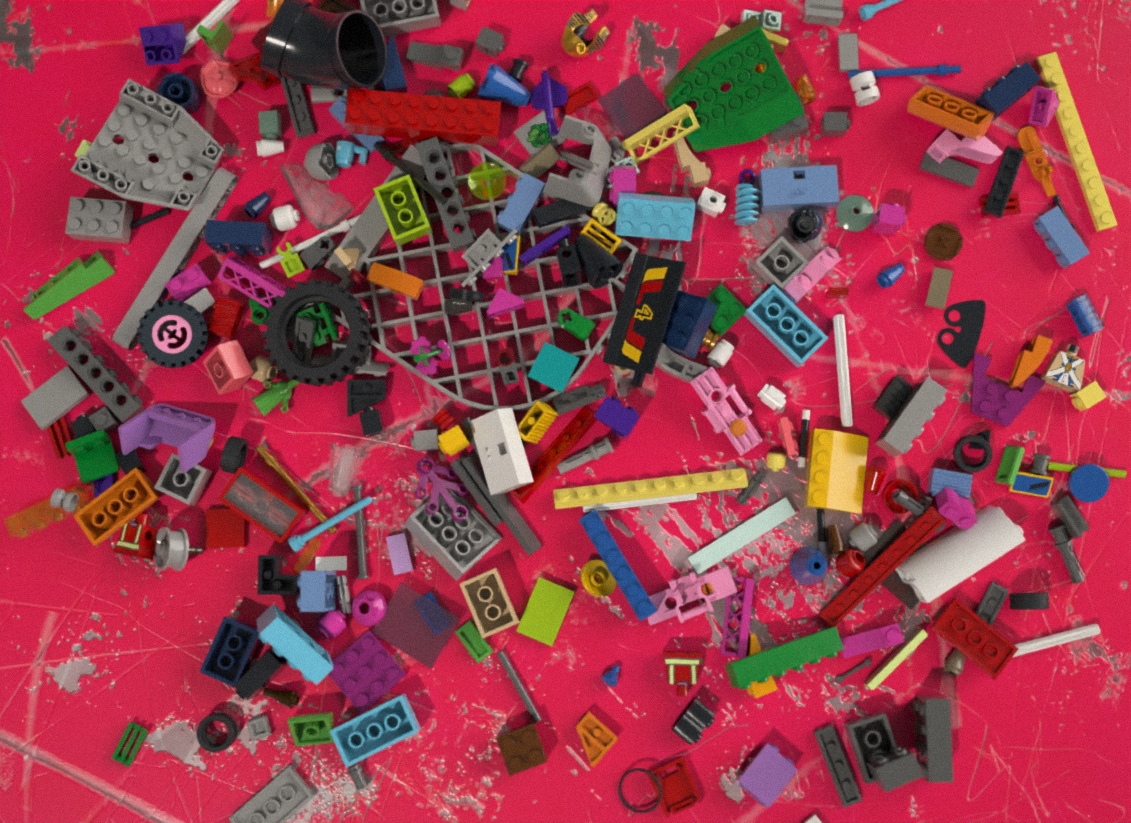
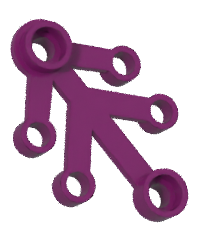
(440, 487)

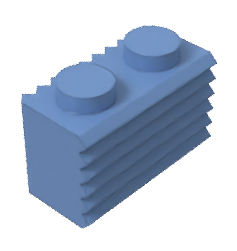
(956, 481)

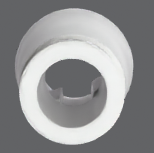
(269, 147)

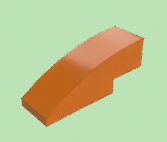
(395, 281)
(1029, 360)

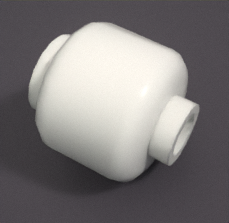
(284, 217)

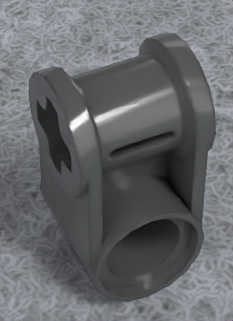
(317, 254)

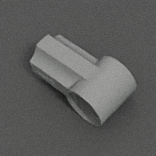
(324, 95)

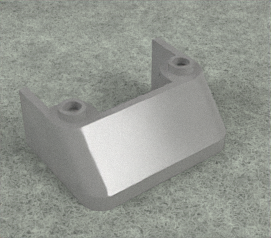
(581, 185)

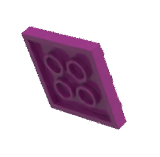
(366, 671)

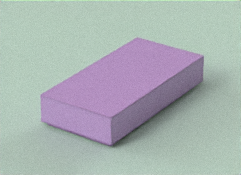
(399, 553)

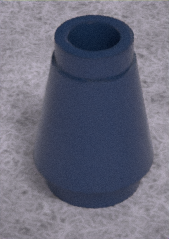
(256, 205)

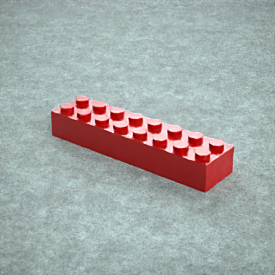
(422, 117)

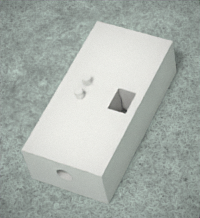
(501, 451)

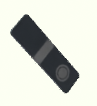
(466, 294)

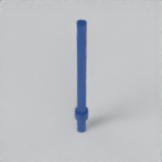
(940, 70)

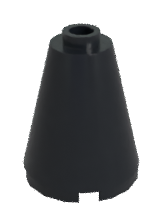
(596, 262)

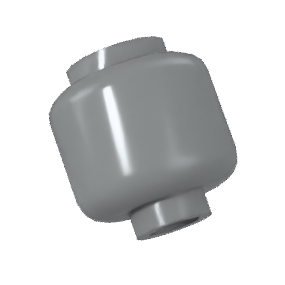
(863, 536)

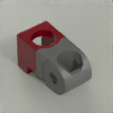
(507, 366)

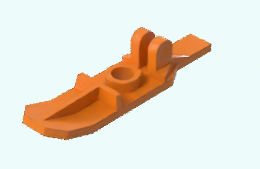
(1031, 146)

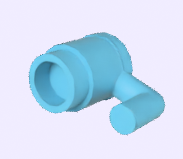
(345, 154)

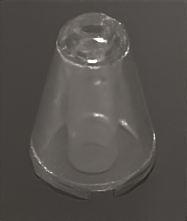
(344, 467)

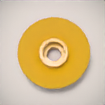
(597, 570)

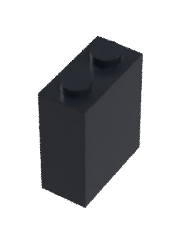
(260, 675)

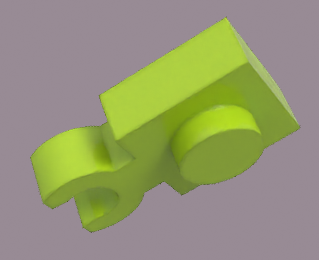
(291, 263)

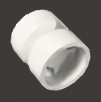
(864, 87)

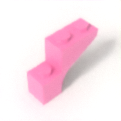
(949, 145)
(811, 274)

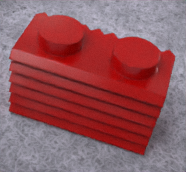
(225, 318)

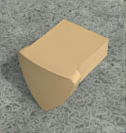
(348, 256)

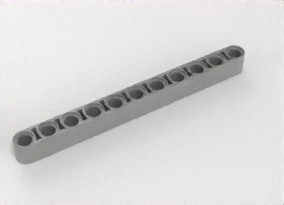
(177, 254)

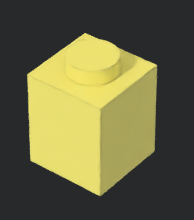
(1087, 396)

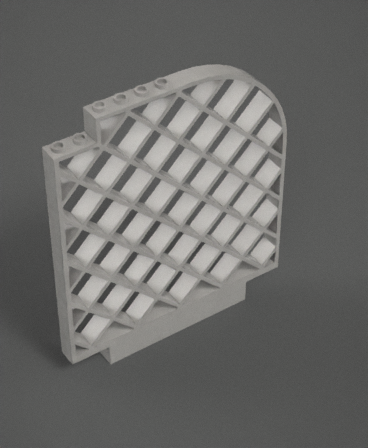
(372, 231)

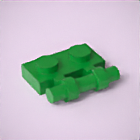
(320, 332)

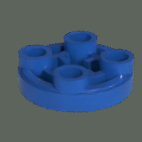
(1088, 482)

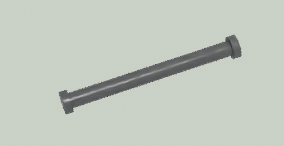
(360, 534)

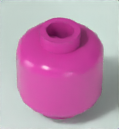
(331, 624)

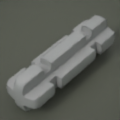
(343, 594)

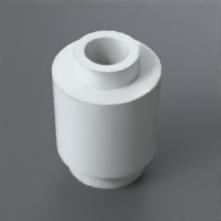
(720, 354)
(772, 397)

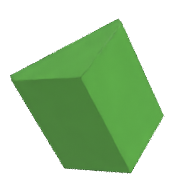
(312, 728)

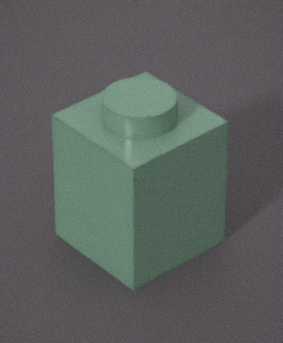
(270, 124)

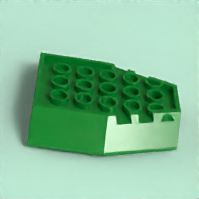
(752, 105)

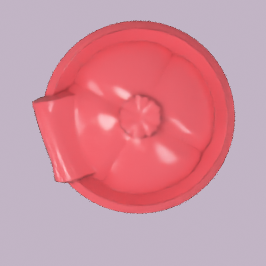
(217, 79)

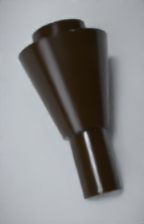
(286, 697)

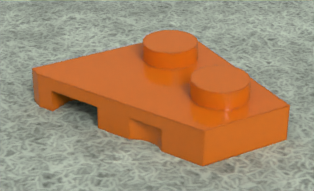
(595, 737)

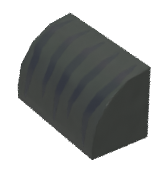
(892, 397)

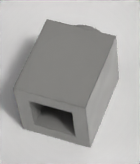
(425, 440)

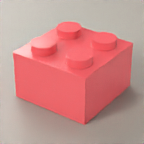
(228, 367)

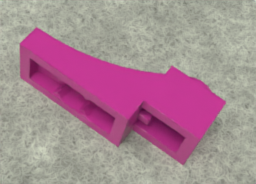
(871, 640)

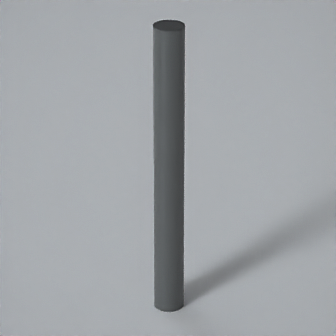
(519, 686)

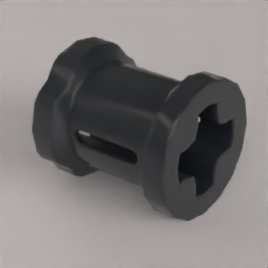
(518, 69)

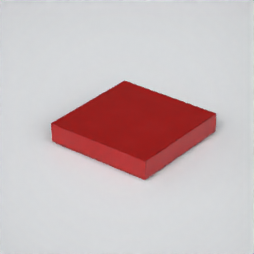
(225, 529)

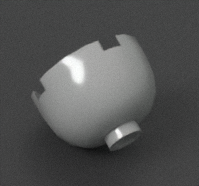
(321, 162)

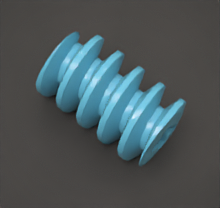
(746, 204)

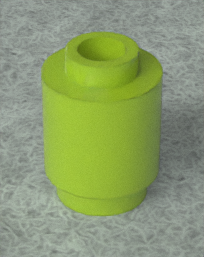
(461, 86)

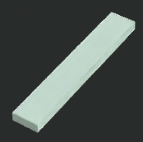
(741, 535)

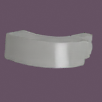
(678, 366)

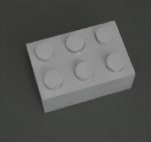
(99, 220)

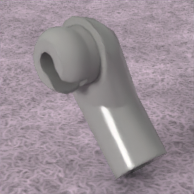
(619, 152)

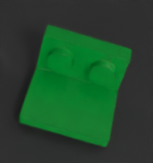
(94, 456)

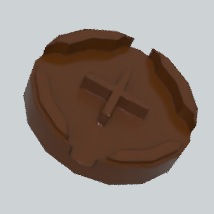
(943, 242)

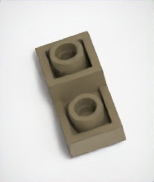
(541, 162)
(939, 288)

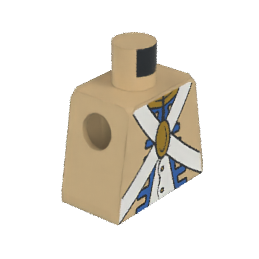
(1065, 369)

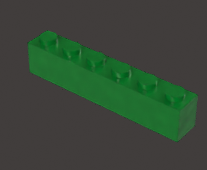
(784, 657)

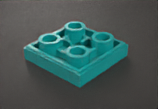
(553, 367)

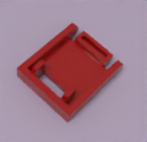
(676, 787)

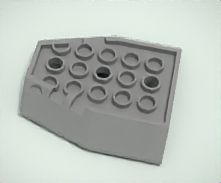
(151, 128)

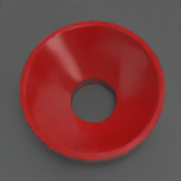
(902, 484)

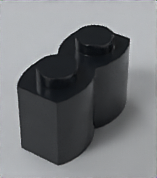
(693, 721)

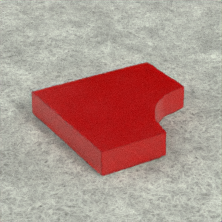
(249, 70)

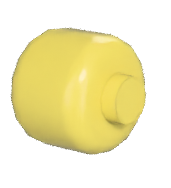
(776, 461)

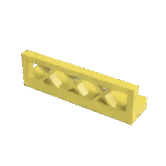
(658, 127)

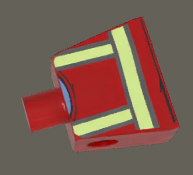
(137, 539)
(682, 669)

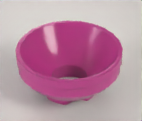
(376, 604)

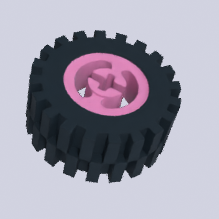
(158, 350)

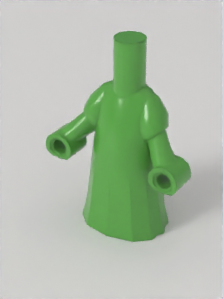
(271, 398)

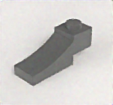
(435, 56)

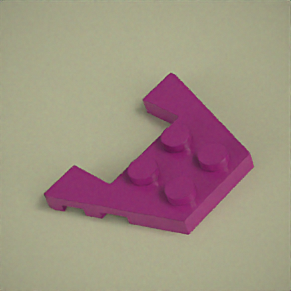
(997, 401)

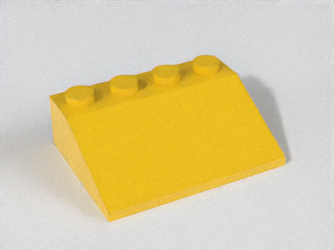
(835, 471)

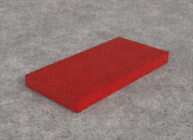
(974, 638)

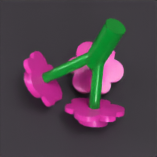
(425, 356)

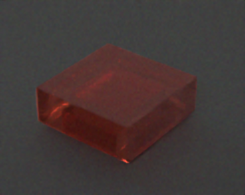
(837, 293)

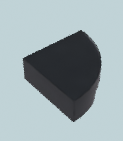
(986, 435)

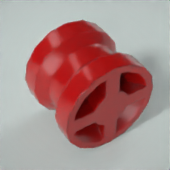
(443, 419)

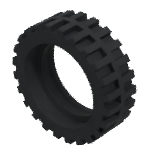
(282, 315)

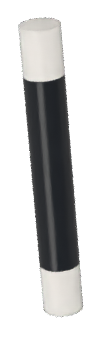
(803, 438)
(821, 530)

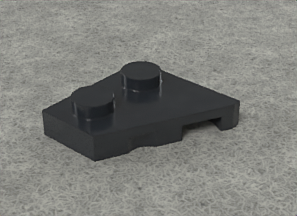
(364, 394)

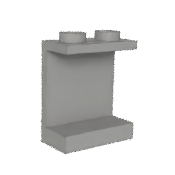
(823, 12)

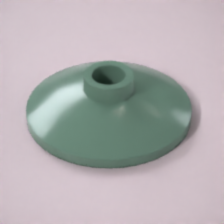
(850, 220)

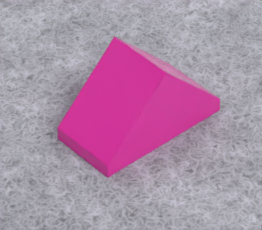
(1043, 106)
(504, 303)

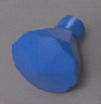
(611, 677)

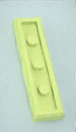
(895, 659)

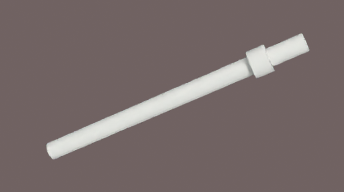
(344, 225)

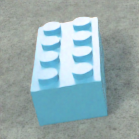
(654, 216)
(785, 326)
(294, 644)
(375, 730)

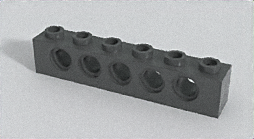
(427, 150)
(62, 342)

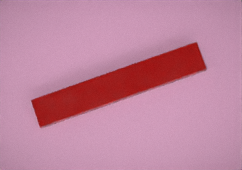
(556, 452)

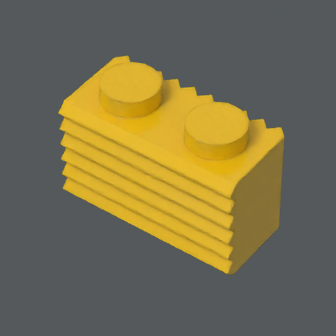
(536, 422)
(453, 441)

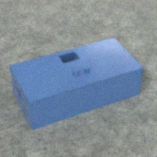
(798, 188)

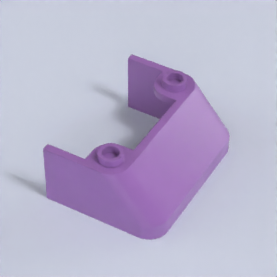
(171, 426)

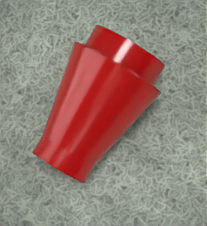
(875, 478)

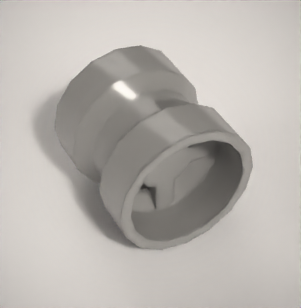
(65, 500)

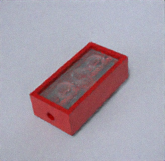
(262, 504)

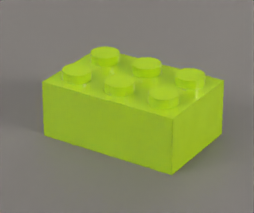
(402, 210)

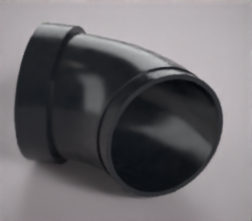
(324, 47)

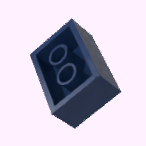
(1008, 89)
(238, 237)
(688, 323)
(231, 651)

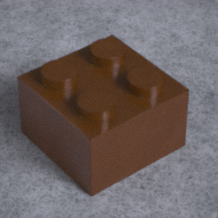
(521, 748)

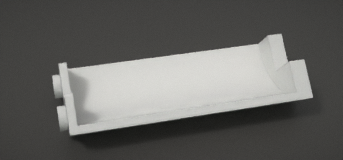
(959, 554)

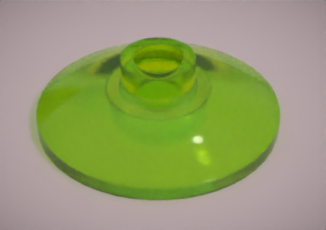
(487, 172)

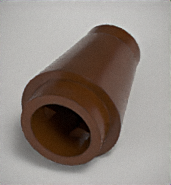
(835, 540)

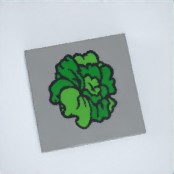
(535, 135)

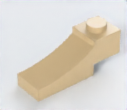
(687, 161)

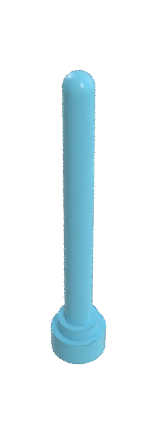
(867, 11)
(297, 542)

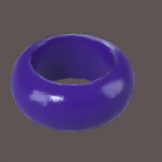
(747, 171)

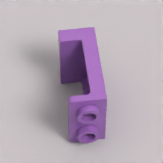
(766, 775)

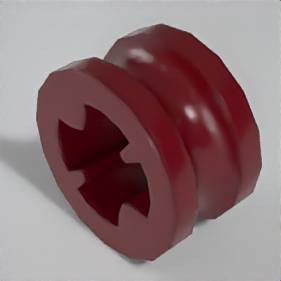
(355, 276)

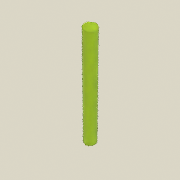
(1069, 467)

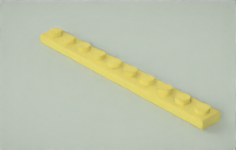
(1077, 144)
(650, 488)

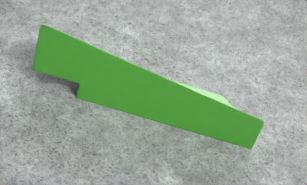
(68, 283)

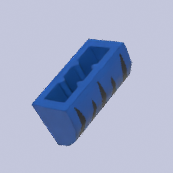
(1084, 315)

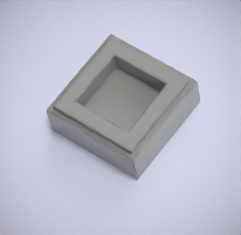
(259, 728)

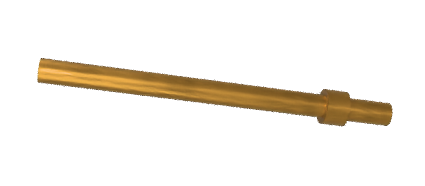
(272, 461)

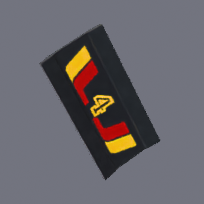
(644, 313)

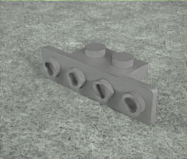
(483, 250)
(369, 366)

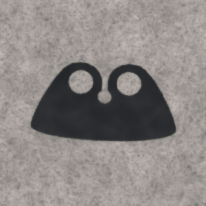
(971, 325)

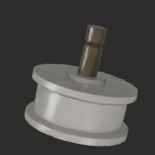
(173, 549)

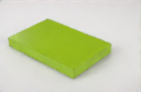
(545, 611)

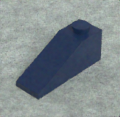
(393, 78)

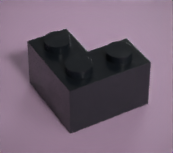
(271, 577)

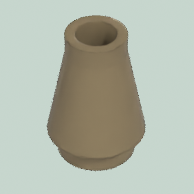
(955, 663)

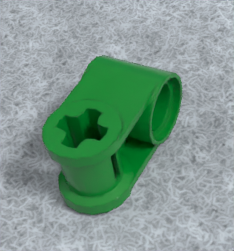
(579, 325)

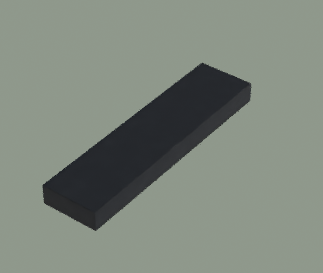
(1003, 182)
(558, 212)

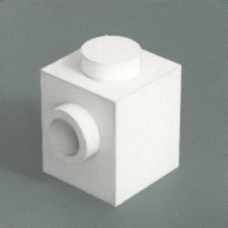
(711, 202)

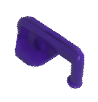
(549, 95)

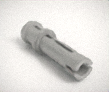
(594, 452)

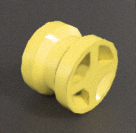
(604, 214)

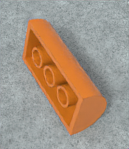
(950, 112)
(117, 506)

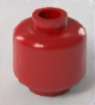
(850, 563)

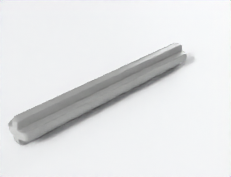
(580, 162)

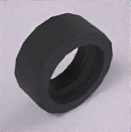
(234, 454)
(972, 467)
(1029, 601)
(201, 732)

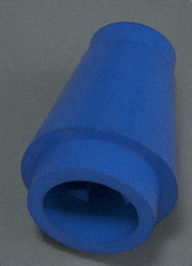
(890, 275)

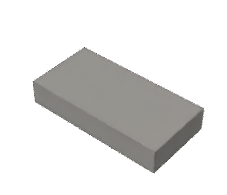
(847, 52)

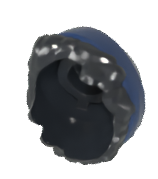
(805, 224)

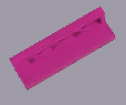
(254, 277)
(743, 621)

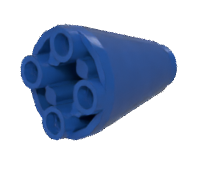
(503, 88)

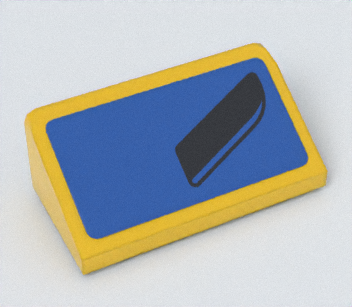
(511, 256)
(1032, 484)

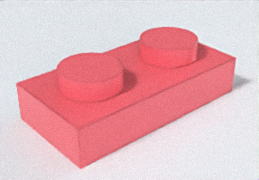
(785, 429)

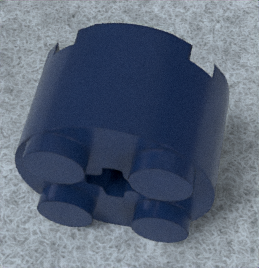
(180, 90)

